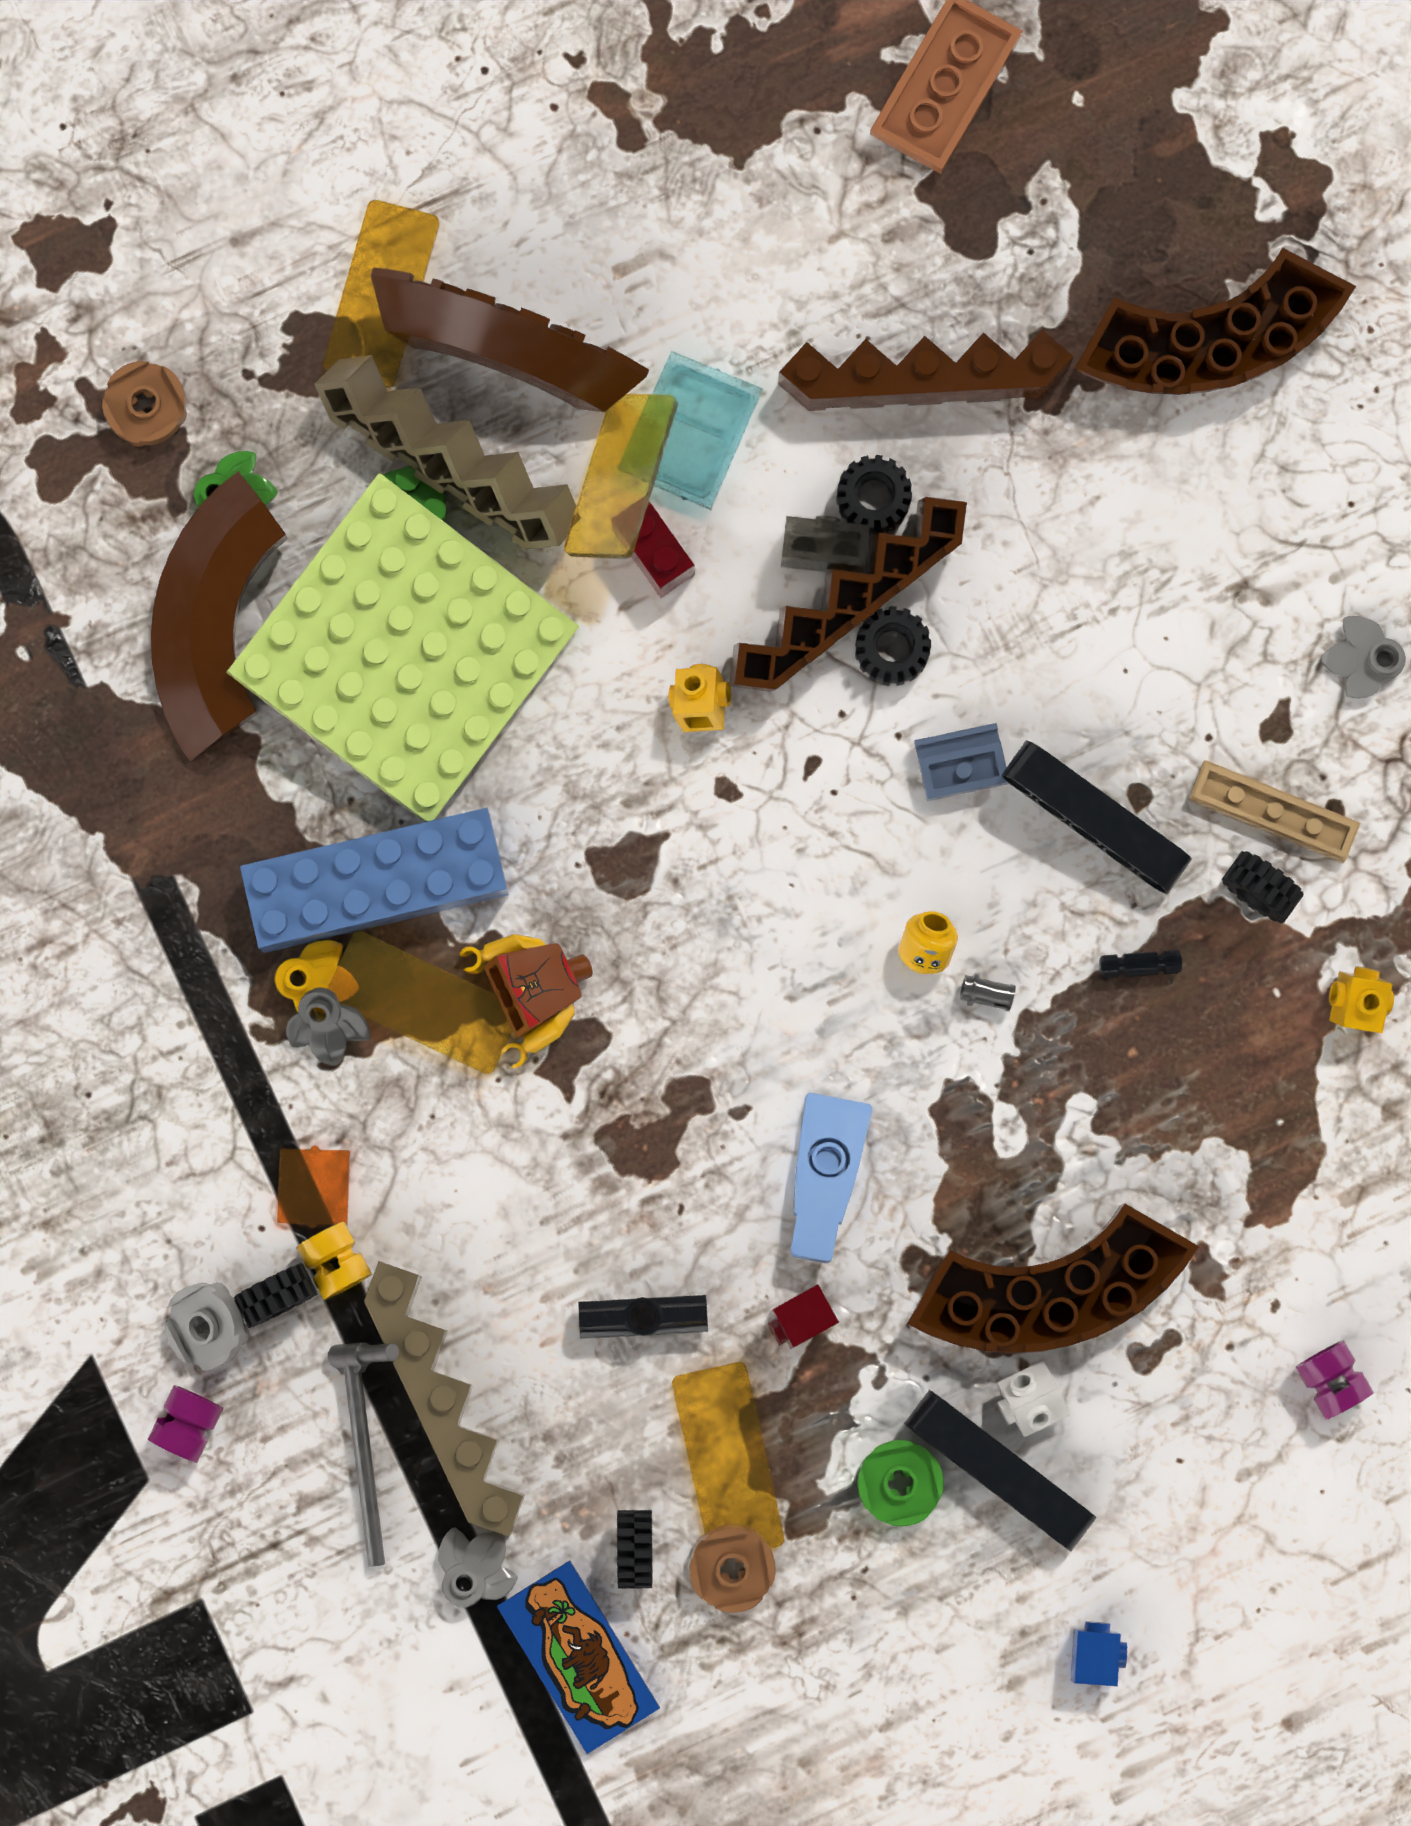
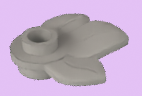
(1358, 657)
(478, 1562)

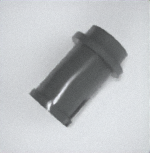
(987, 992)

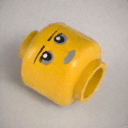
(928, 943)

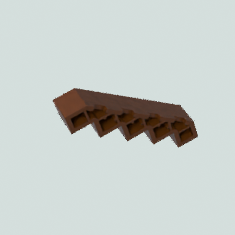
(924, 375)
(851, 597)

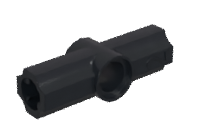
(613, 1317)

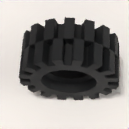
(878, 470)
(897, 621)
(1262, 887)
(275, 1295)
(634, 1549)

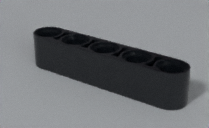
(1096, 817)
(1000, 1470)

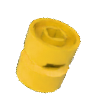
(324, 1248)

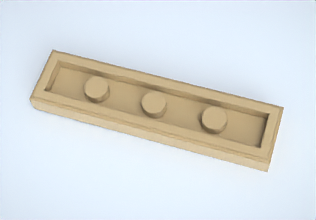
(1274, 811)

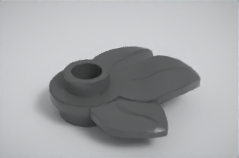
(327, 1031)

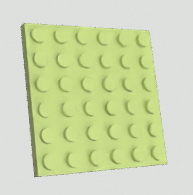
(403, 649)

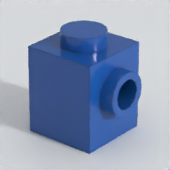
(1097, 1655)

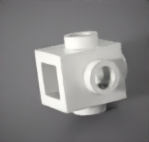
(1032, 1399)

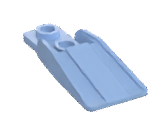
(826, 1172)

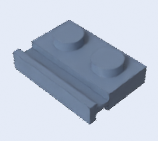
(961, 762)

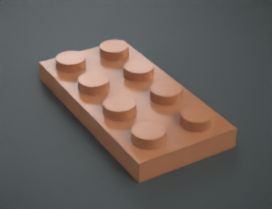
(946, 83)

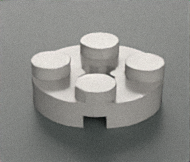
(225, 1324)

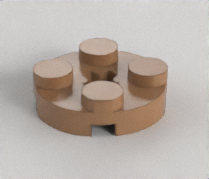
(121, 398)
(752, 1581)

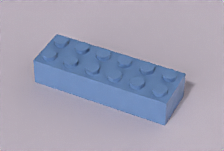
(374, 880)

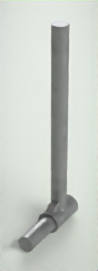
(352, 1361)

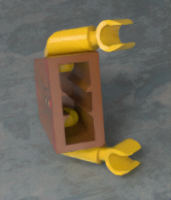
(532, 986)

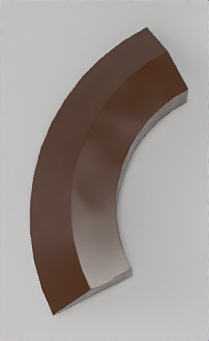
(503, 339)
(1219, 342)
(199, 613)
(1055, 1300)

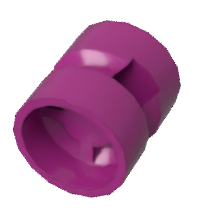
(1327, 1366)
(185, 1424)

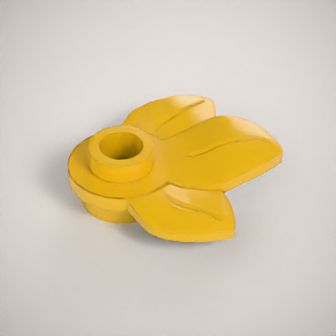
(317, 965)

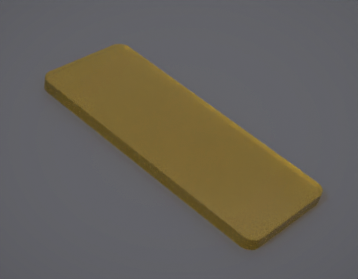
(388, 239)
(621, 477)
(422, 1002)
(727, 1450)

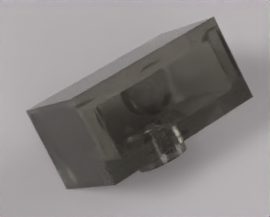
(824, 544)

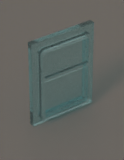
(705, 428)

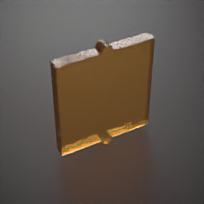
(313, 1186)

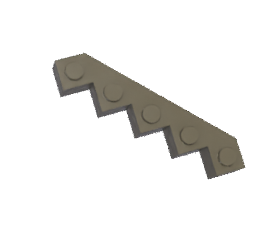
(445, 454)
(440, 1401)

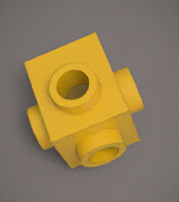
(699, 698)
(1361, 1000)

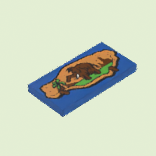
(578, 1657)

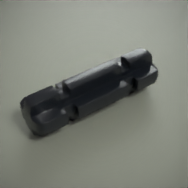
(1140, 964)

